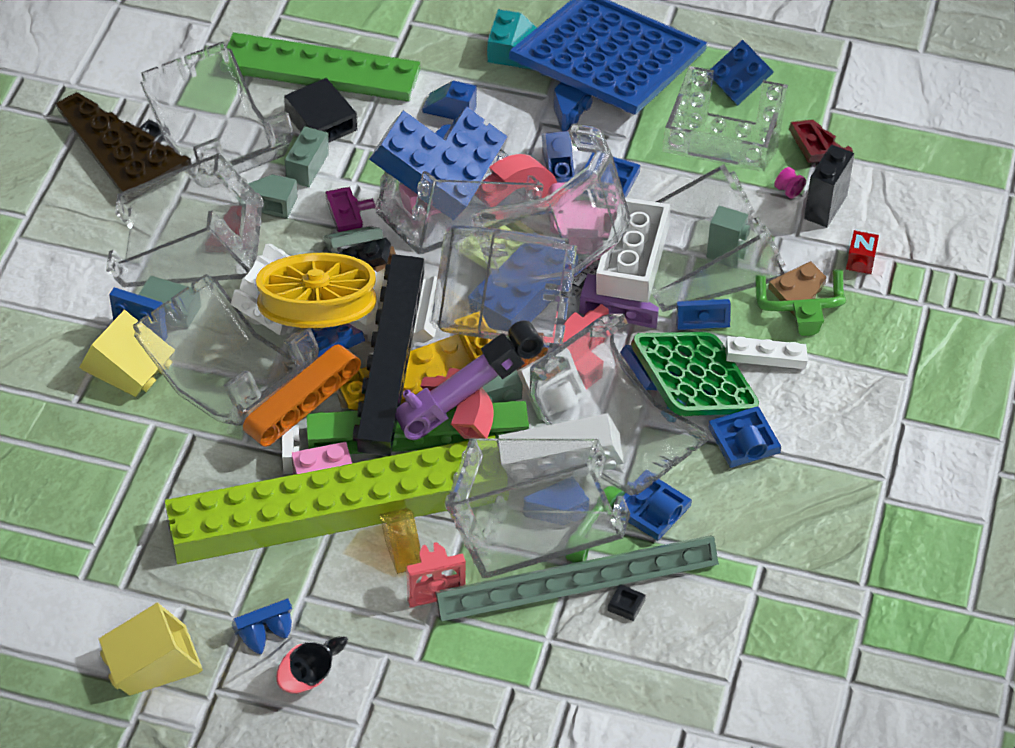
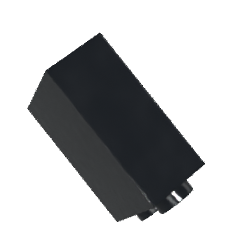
(321, 108)
(829, 185)

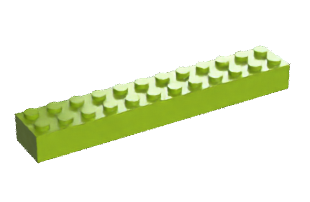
(311, 503)

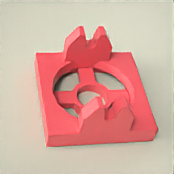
(434, 564)

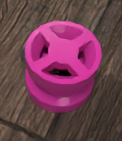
(790, 182)

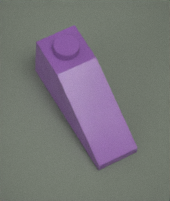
(635, 312)

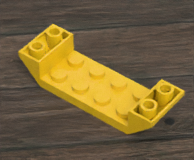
(423, 362)

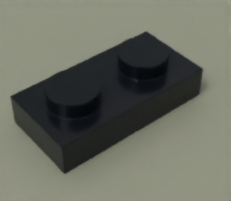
(373, 252)

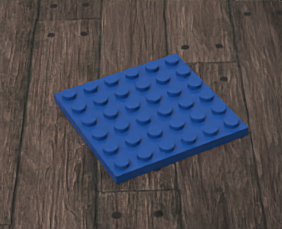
(608, 52)

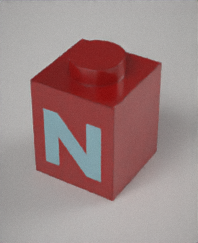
(862, 252)

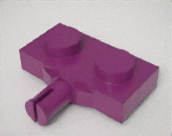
(346, 208)

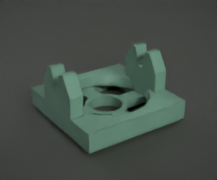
(351, 237)

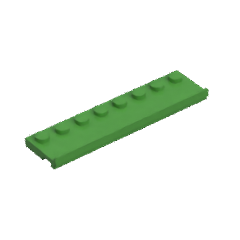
(310, 63)

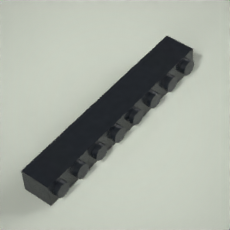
(390, 356)

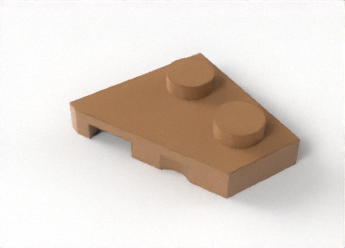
(798, 283)

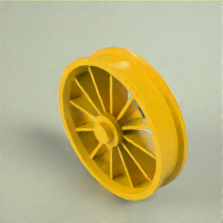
(316, 290)

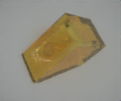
(401, 538)

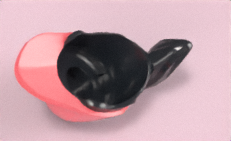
(308, 664)

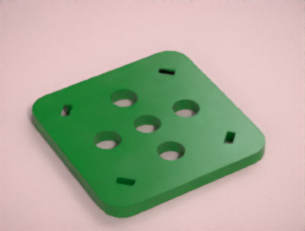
(704, 353)

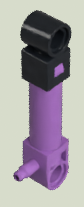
(499, 358)

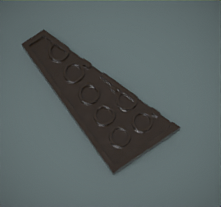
(119, 147)

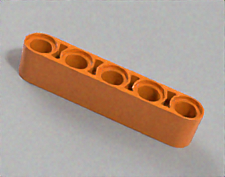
(301, 395)

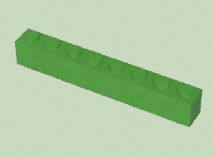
(338, 427)

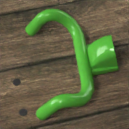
(807, 311)

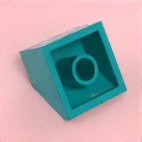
(506, 32)

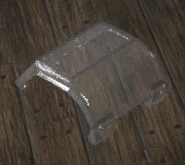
(210, 111)
(584, 210)
(502, 278)
(216, 355)
(590, 380)

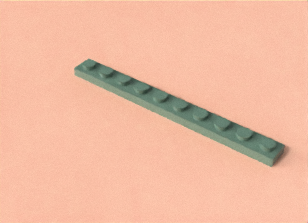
(576, 578)

